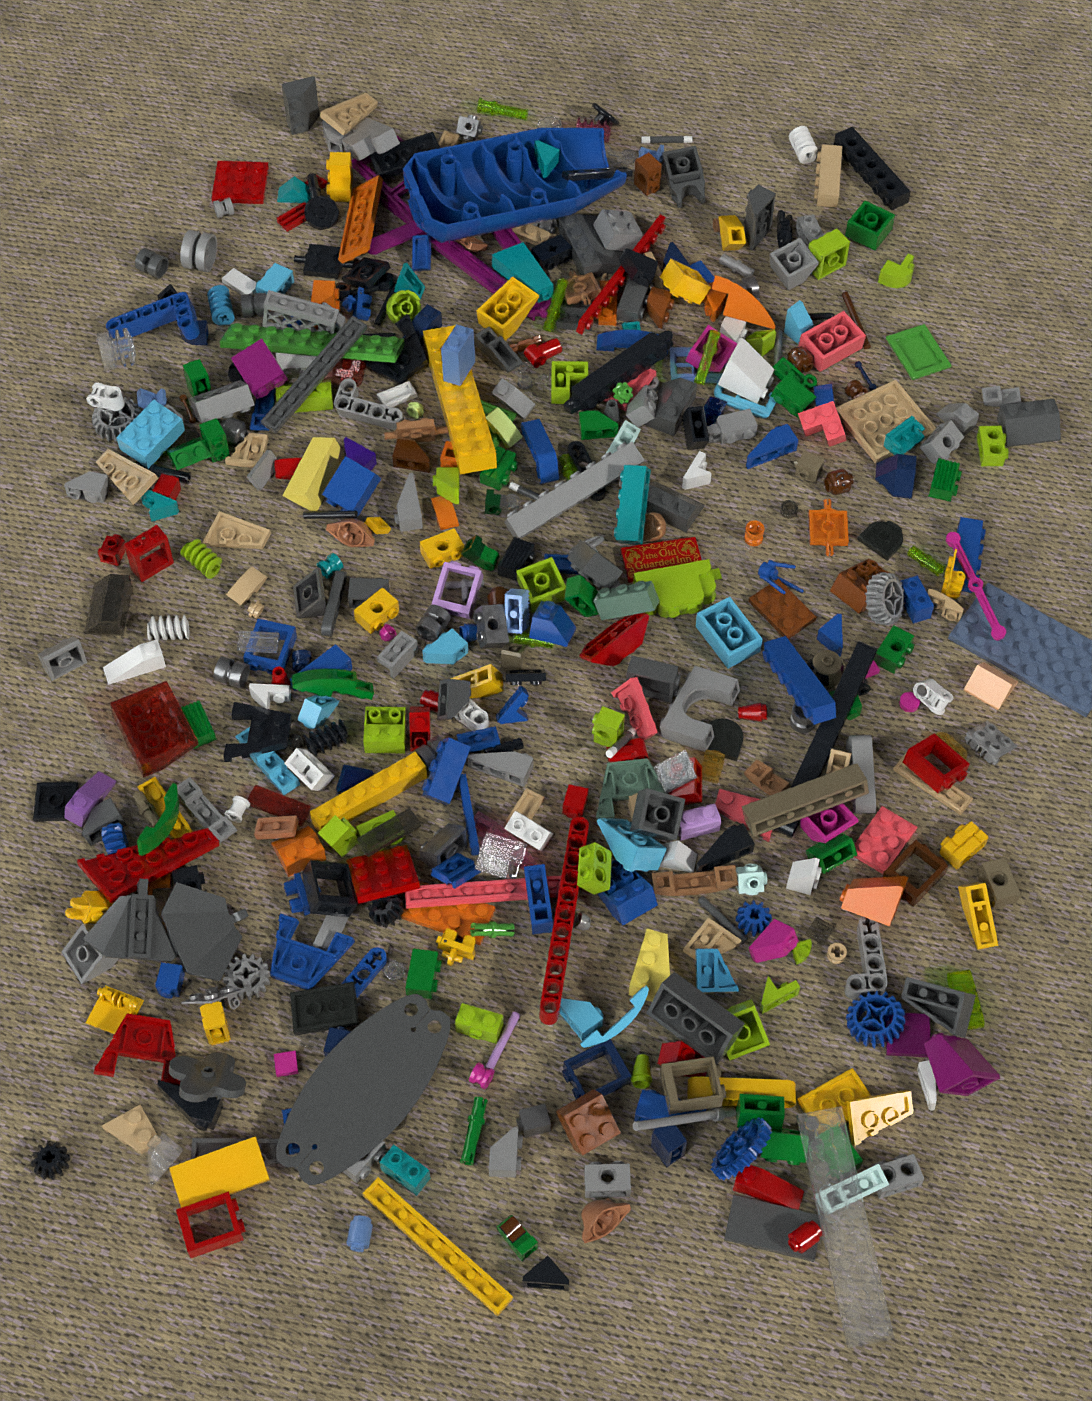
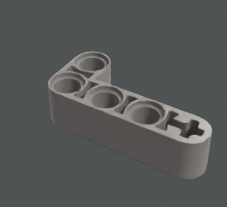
(371, 408)
(862, 754)
(868, 956)

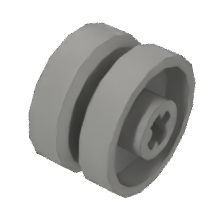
(198, 250)

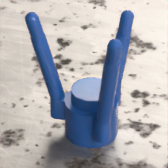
(768, 571)

